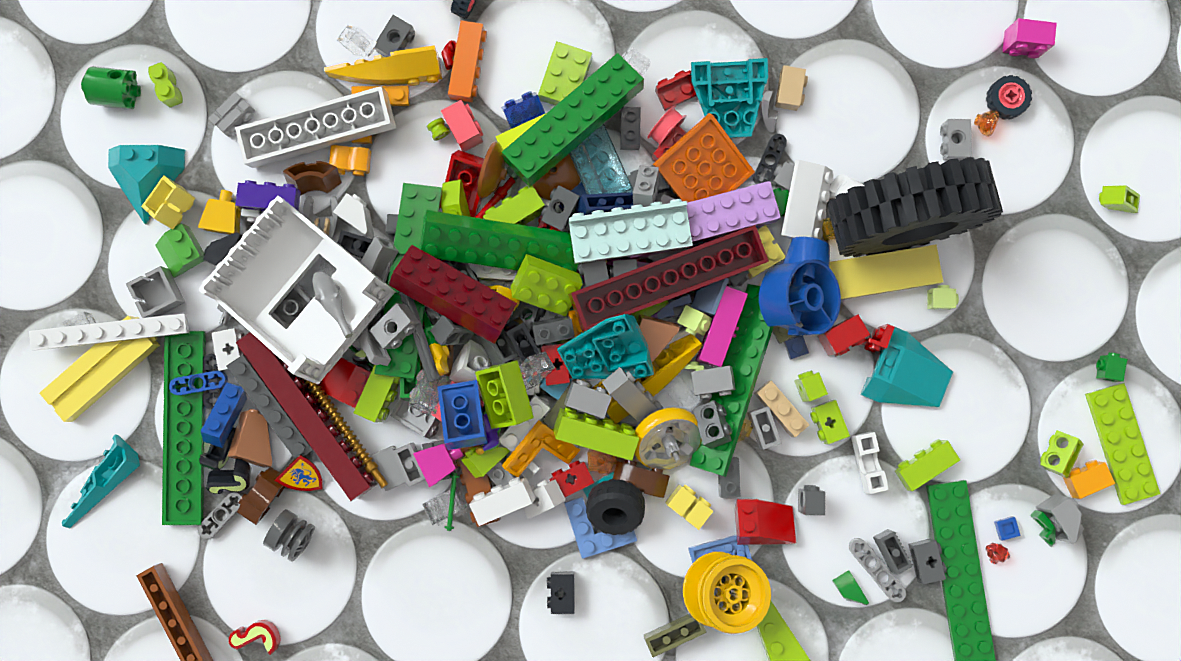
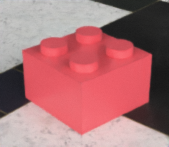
(460, 121)

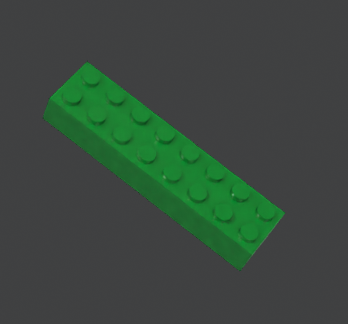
(573, 119)
(493, 242)

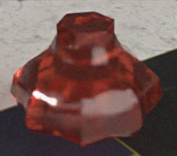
(997, 553)

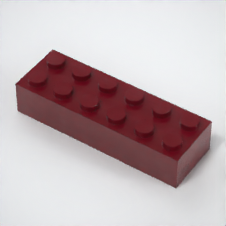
(452, 293)

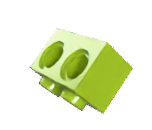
(1066, 455)

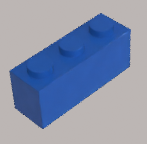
(224, 415)

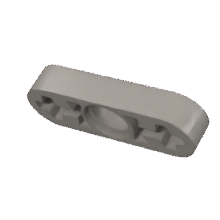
(215, 528)

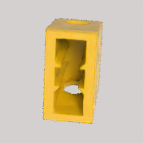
(221, 215)

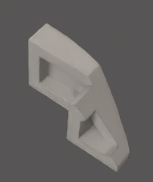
(769, 115)

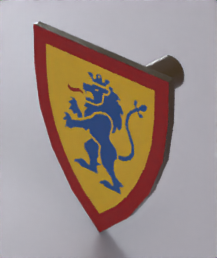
(300, 475)

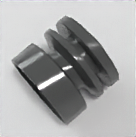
(287, 534)

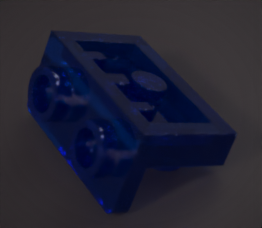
(523, 109)

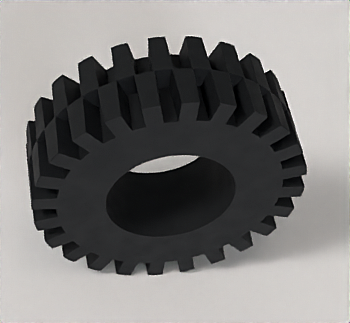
(915, 207)

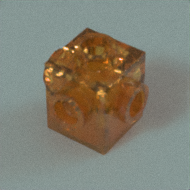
(595, 462)

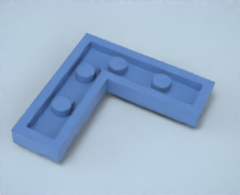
(588, 541)
(726, 545)

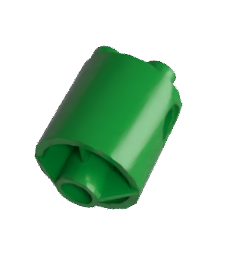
(110, 87)

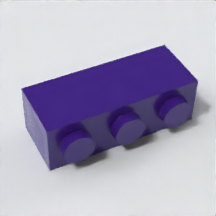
(258, 196)

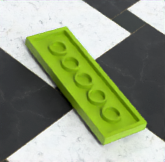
(1122, 443)

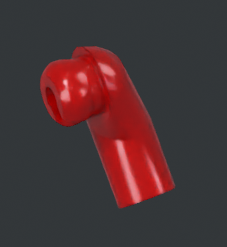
(448, 53)

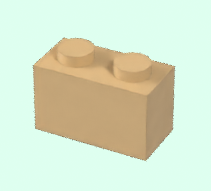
(790, 88)

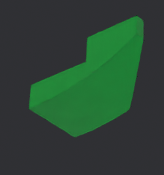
(1049, 532)
(849, 588)

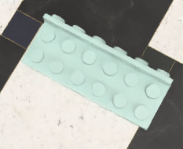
(630, 231)

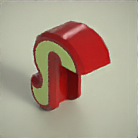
(260, 629)

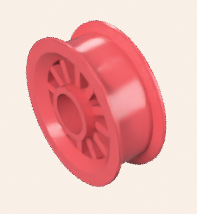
(666, 125)

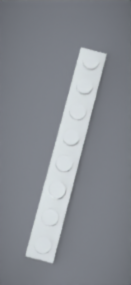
(108, 332)

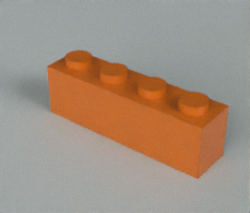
(466, 61)

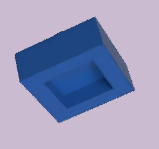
(1007, 528)

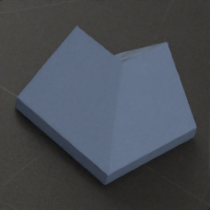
(708, 297)

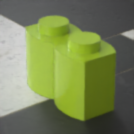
(165, 84)

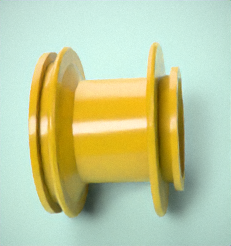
(743, 579)

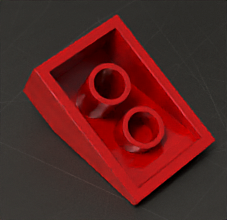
(468, 169)
(345, 382)
(764, 522)

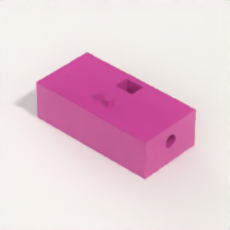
(722, 328)

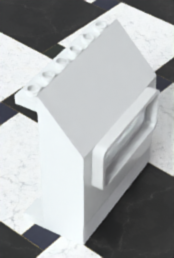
(266, 269)

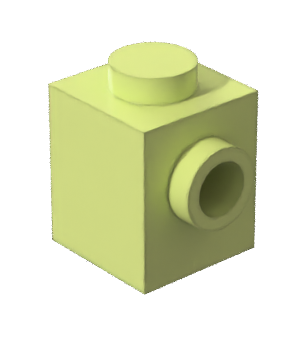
(942, 298)
(694, 321)

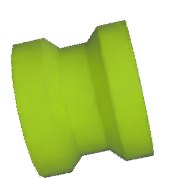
(438, 129)

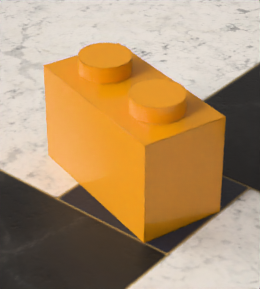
(1088, 479)

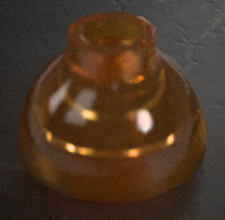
(987, 122)

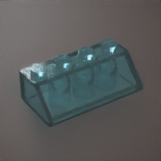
(600, 164)

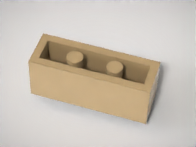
(781, 409)

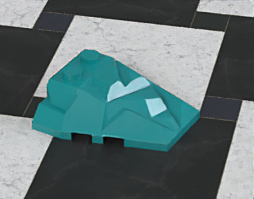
(731, 92)

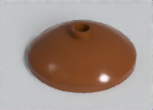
(492, 171)
(565, 176)

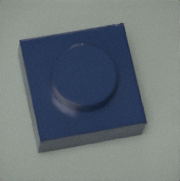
(796, 347)

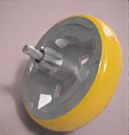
(656, 429)

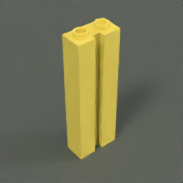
(888, 272)
(95, 374)

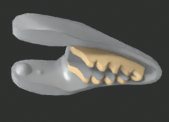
(326, 224)

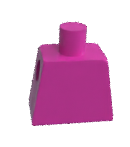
(437, 462)

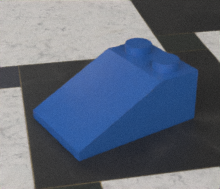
(462, 415)

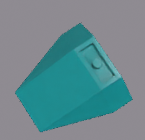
(606, 348)
(907, 374)

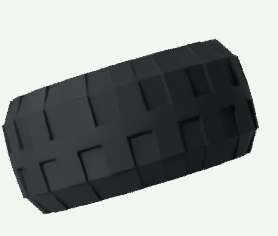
(615, 507)

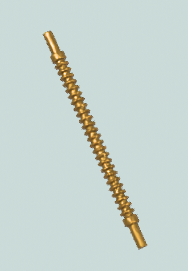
(371, 467)

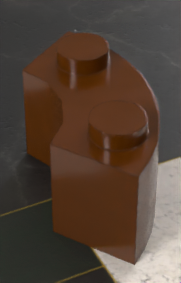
(313, 176)
(648, 481)
(257, 502)

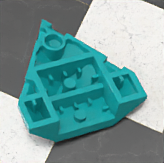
(141, 168)

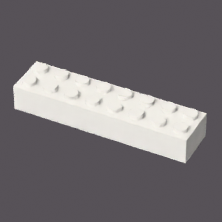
(315, 127)

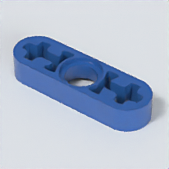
(184, 380)

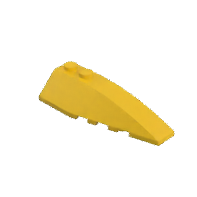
(400, 68)
(666, 368)

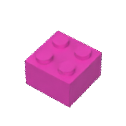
(1029, 38)

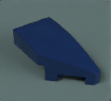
(668, 311)

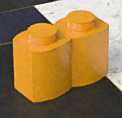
(350, 159)

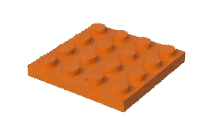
(703, 163)

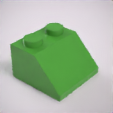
(180, 250)

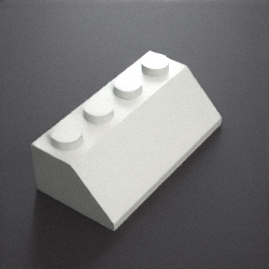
(807, 200)

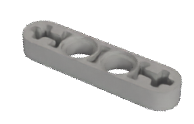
(877, 569)

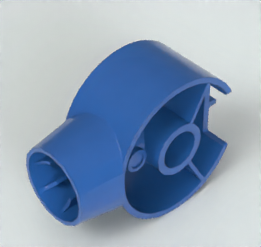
(814, 290)

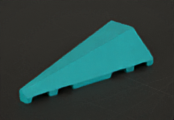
(112, 470)

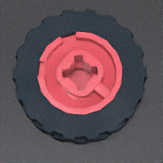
(1009, 96)

